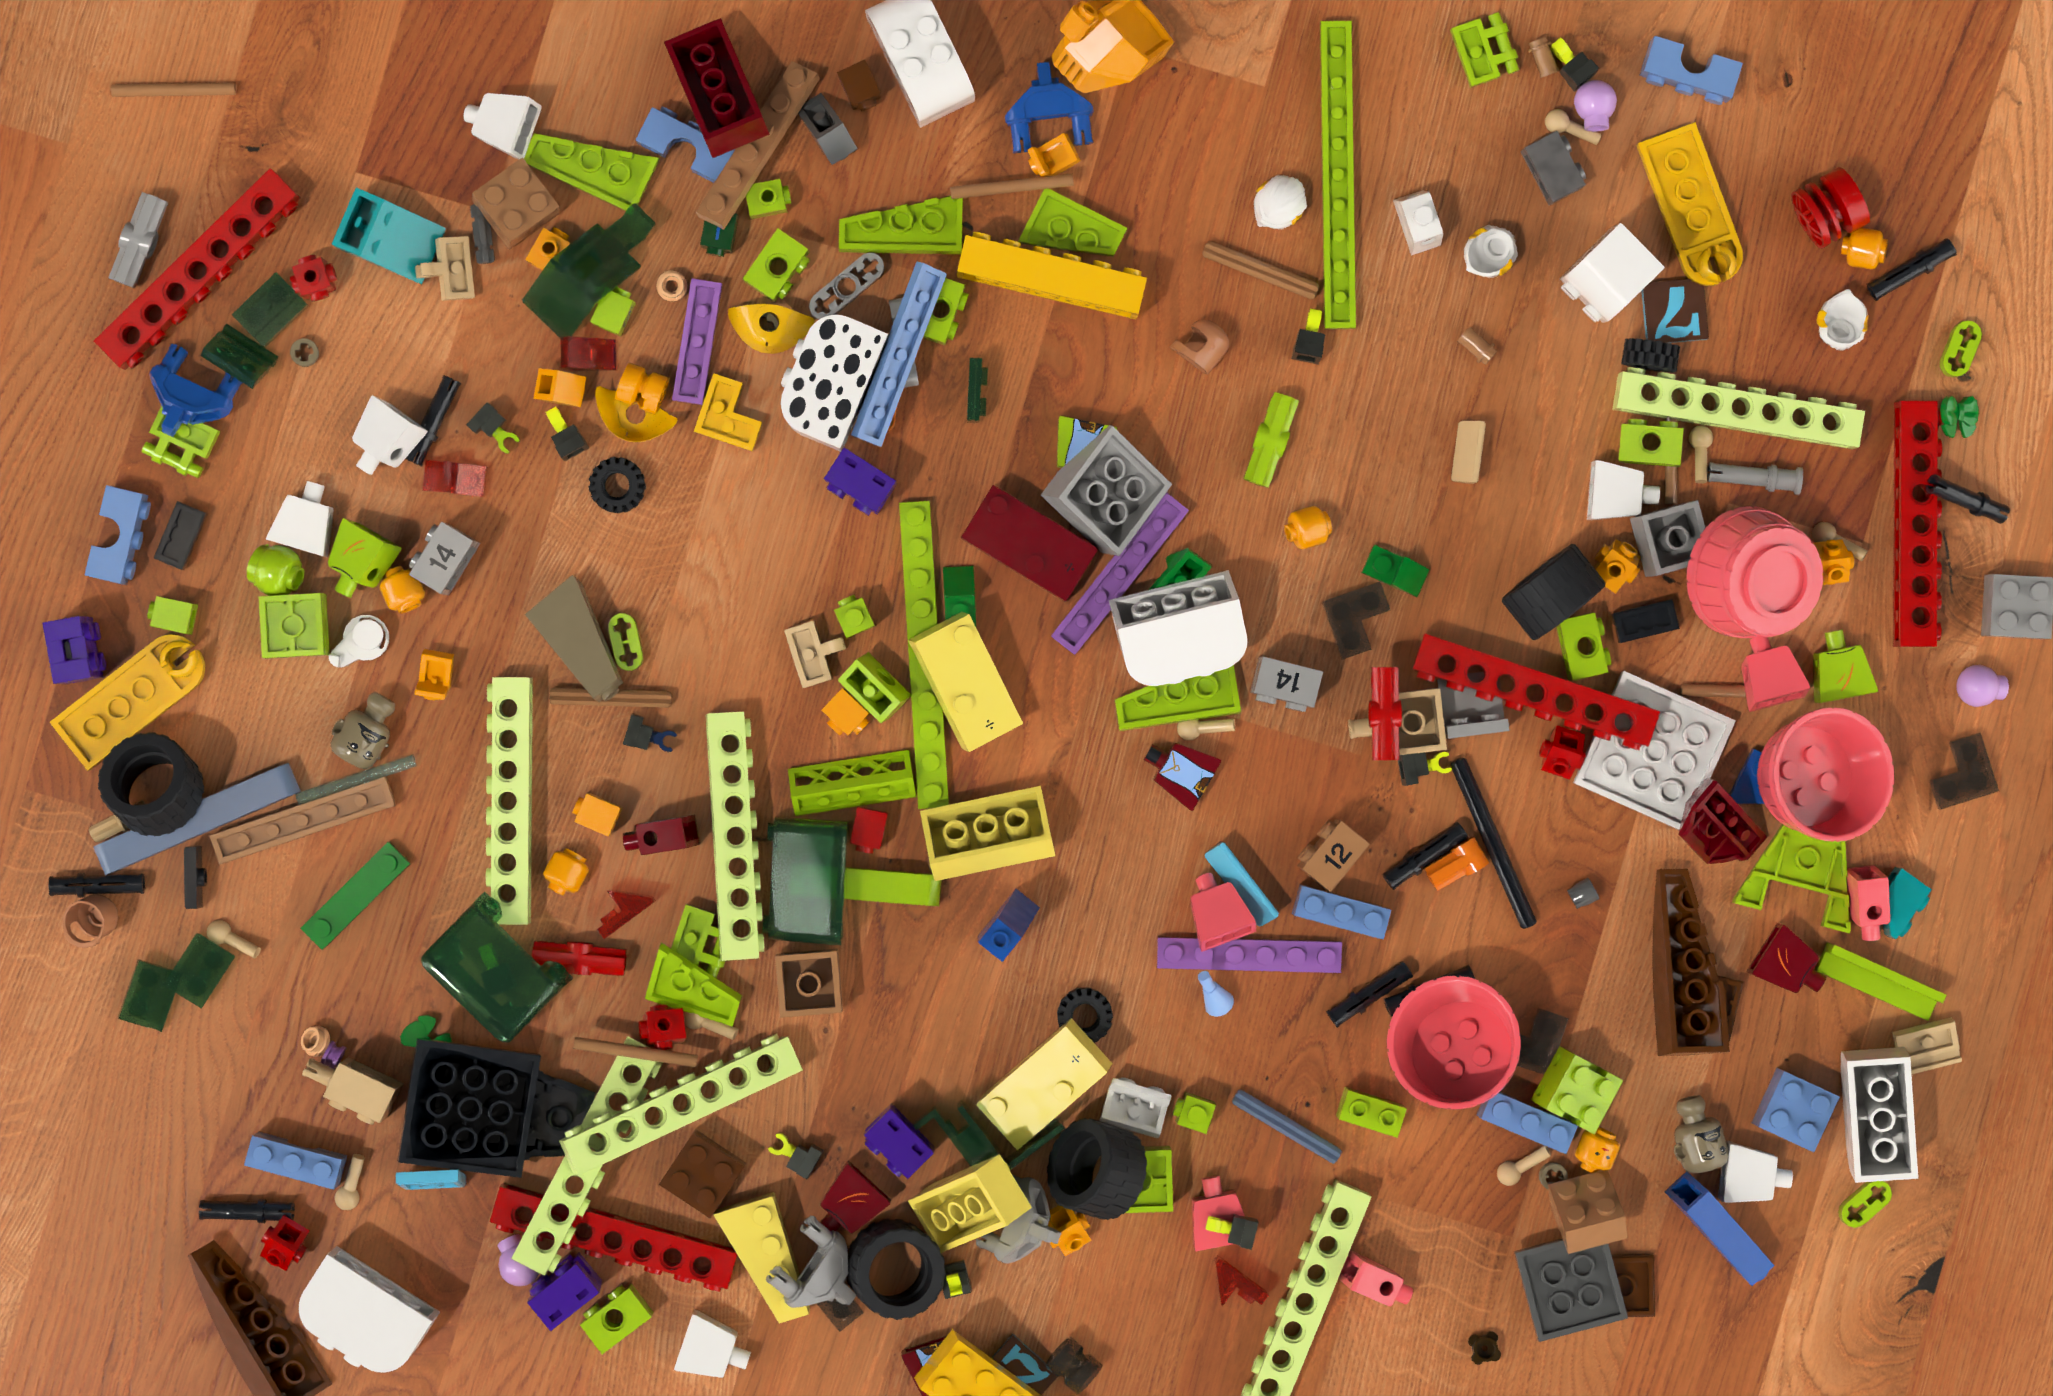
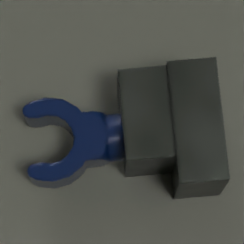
(640, 735)

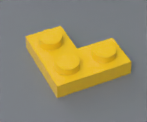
(718, 416)

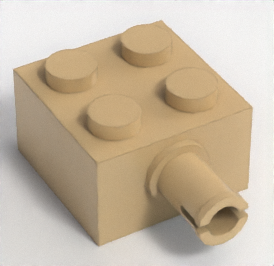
(1421, 723)
(356, 1088)

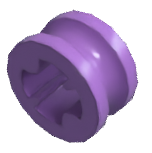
(333, 1055)

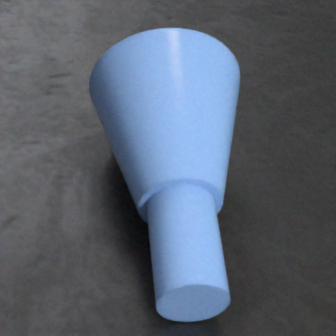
(1216, 998)

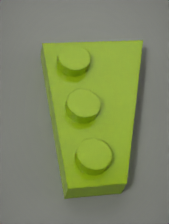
(1071, 226)

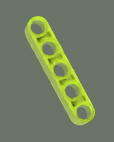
(892, 887)

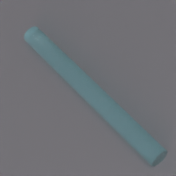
(355, 779)

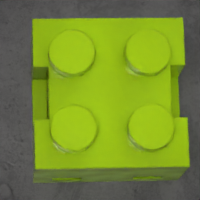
(294, 625)
(1577, 1090)
(1158, 1186)

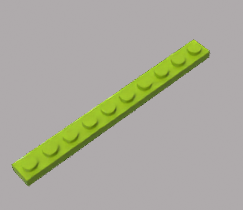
(1337, 174)
(921, 616)

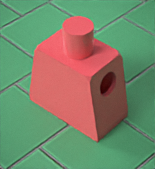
(1771, 675)
(1868, 900)
(1219, 913)
(1215, 1204)
(1374, 1280)

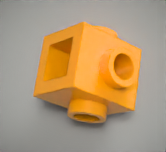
(1835, 561)
(1617, 564)
(1072, 1229)

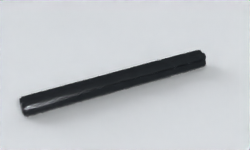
(1493, 843)

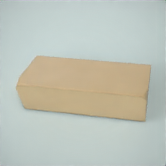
(1468, 451)

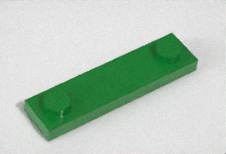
(355, 895)

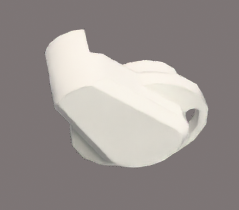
(360, 641)

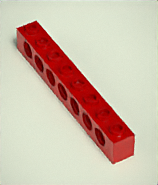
(114, 338)
(1906, 508)
(1642, 718)
(721, 1256)

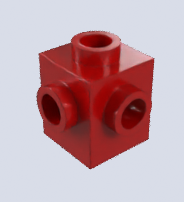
(324, 281)
(1563, 752)
(670, 1019)
(284, 1243)

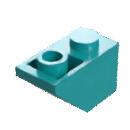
(1905, 898)

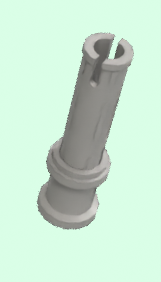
(1770, 478)

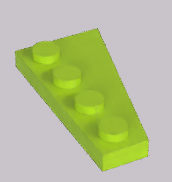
(599, 171)
(910, 229)
(1180, 702)

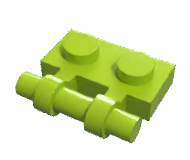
(1476, 53)
(193, 438)
(692, 937)

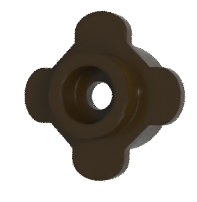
(1492, 1352)

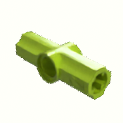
(1271, 439)

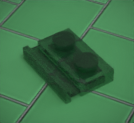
(270, 310)
(239, 356)
(977, 377)
(199, 970)
(146, 998)

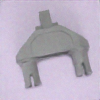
(1026, 1231)
(824, 1274)

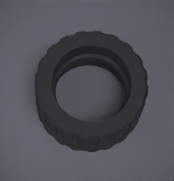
(1553, 592)
(132, 758)
(1119, 1174)
(923, 1290)

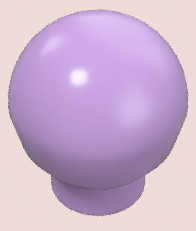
(1595, 104)
(1981, 686)
(510, 1270)

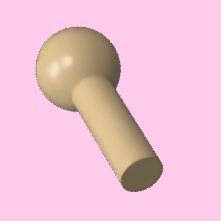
(1559, 121)
(1700, 439)
(1825, 531)
(1192, 729)
(220, 933)
(694, 1021)
(1510, 1172)
(347, 1196)

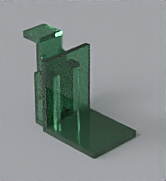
(587, 272)
(977, 1144)

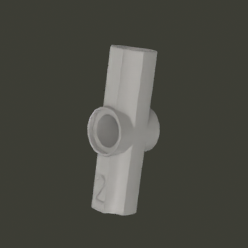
(138, 240)

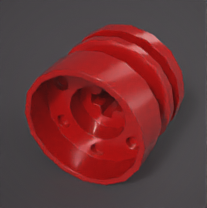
(1833, 206)

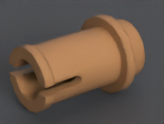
(1543, 56)
(1477, 346)

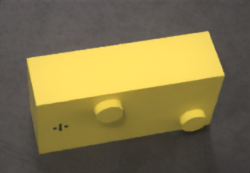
(965, 681)
(987, 833)
(1044, 1084)
(970, 1203)

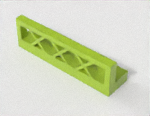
(851, 788)
(1878, 981)

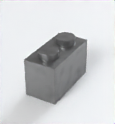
(1554, 167)

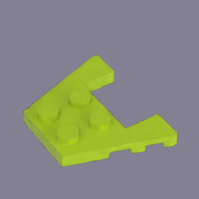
(1804, 864)

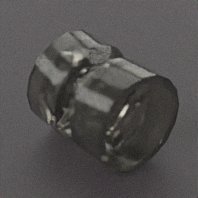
(1073, 1365)

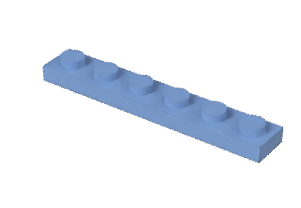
(899, 354)

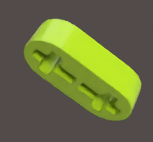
(1967, 351)
(618, 643)
(1870, 1208)

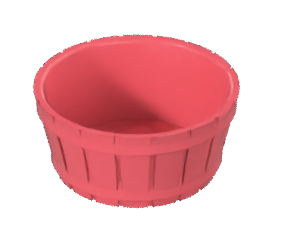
(1753, 574)
(1827, 775)
(1454, 1042)

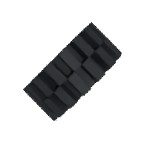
(1650, 355)
(625, 502)
(1093, 998)

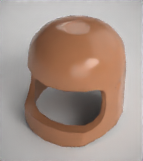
(1204, 346)
(82, 913)

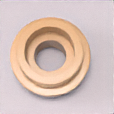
(663, 281)
(315, 1040)

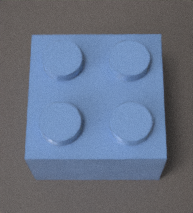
(1795, 1110)

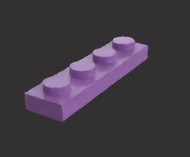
(697, 341)

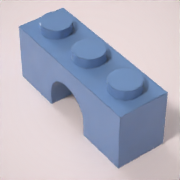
(1664, 66)
(663, 130)
(128, 511)
(1341, 912)
(1528, 1121)
(296, 1162)

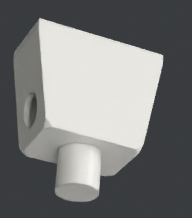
(504, 122)
(1419, 221)
(385, 435)
(1618, 491)
(304, 522)
(1751, 1175)
(709, 1348)

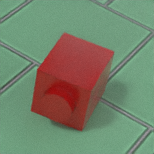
(868, 829)

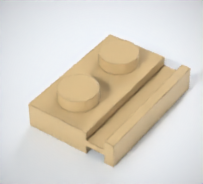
(1930, 1044)

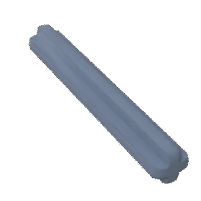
(1286, 1126)

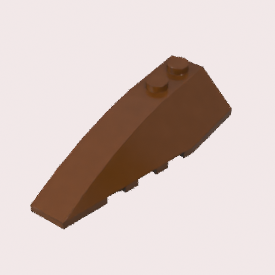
(1685, 981)
(260, 1341)

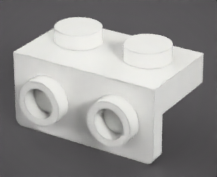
(1135, 1107)

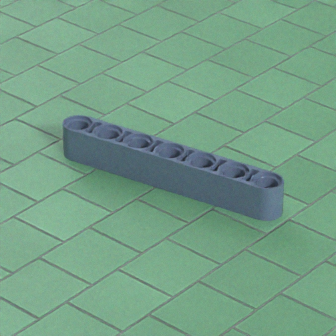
(211, 814)

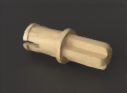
(109, 827)

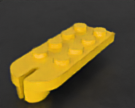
(1692, 205)
(130, 698)

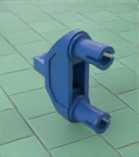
(1047, 101)
(185, 400)

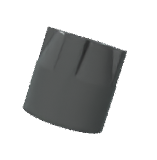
(1583, 893)

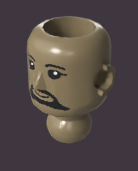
(362, 734)
(1699, 1139)

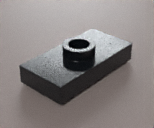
(180, 535)
(1645, 621)
(194, 877)

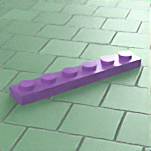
(1119, 575)
(1251, 955)

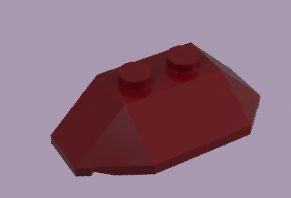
(1718, 826)

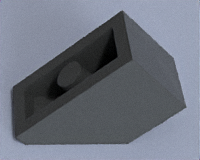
(827, 129)

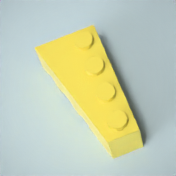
(762, 1243)

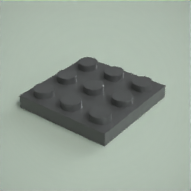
(1569, 1290)

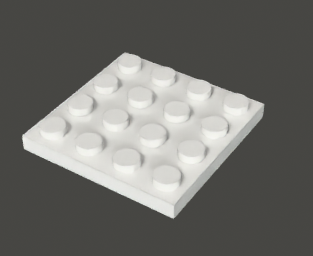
(1667, 772)

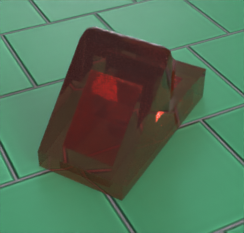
(588, 354)
(454, 478)
(630, 905)
(1230, 1277)

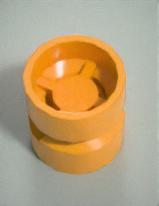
(642, 388)

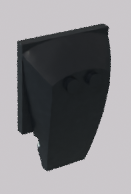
(485, 1109)

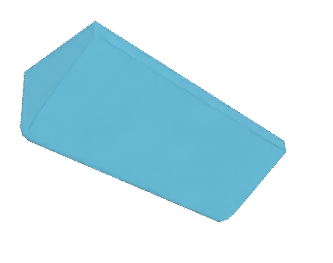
(1232, 871)

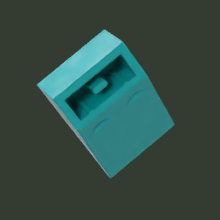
(387, 235)

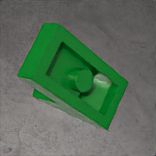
(1182, 567)
(1395, 570)
(959, 591)

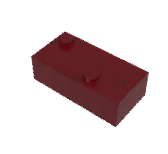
(716, 88)
(1029, 543)

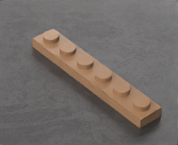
(751, 158)
(302, 820)

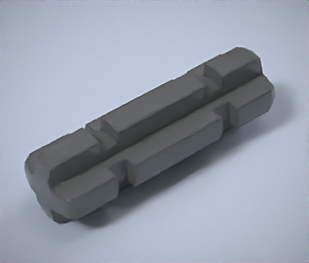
(482, 236)

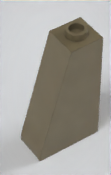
(575, 635)

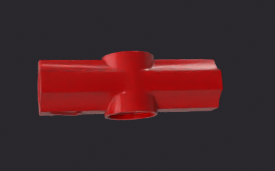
(1385, 713)
(581, 957)

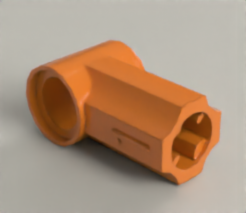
(1462, 860)

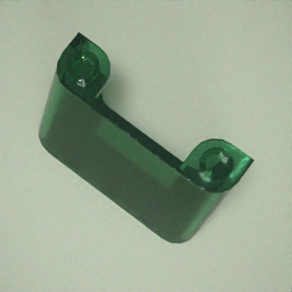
(807, 880)
(492, 971)

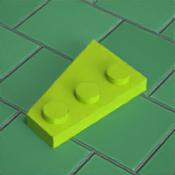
(689, 987)

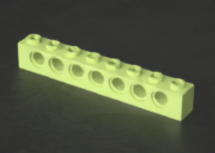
(1845, 434)
(521, 692)
(718, 726)
(782, 1065)
(527, 1251)
(1321, 1289)

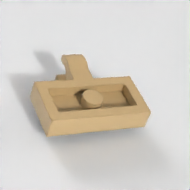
(452, 267)
(811, 654)

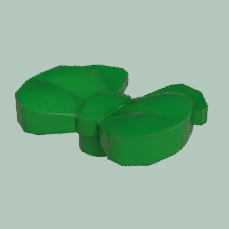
(1965, 412)
(421, 1029)

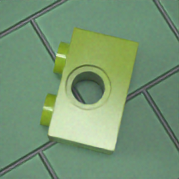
(778, 247)
(945, 328)
(1668, 452)
(1577, 664)
(874, 687)
(1371, 1112)
(607, 1334)

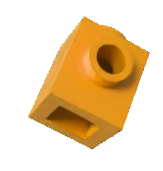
(546, 247)
(559, 387)
(846, 714)
(597, 813)

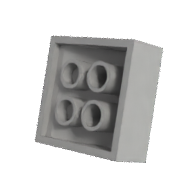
(1107, 491)

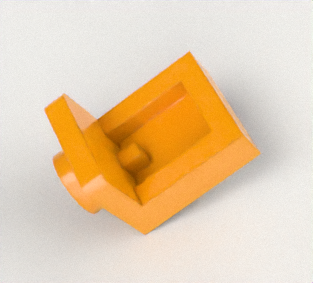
(1053, 156)
(434, 674)

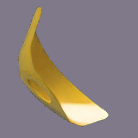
(790, 329)
(614, 416)

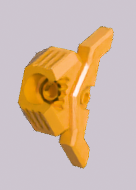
(1109, 43)

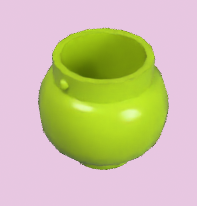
(275, 570)

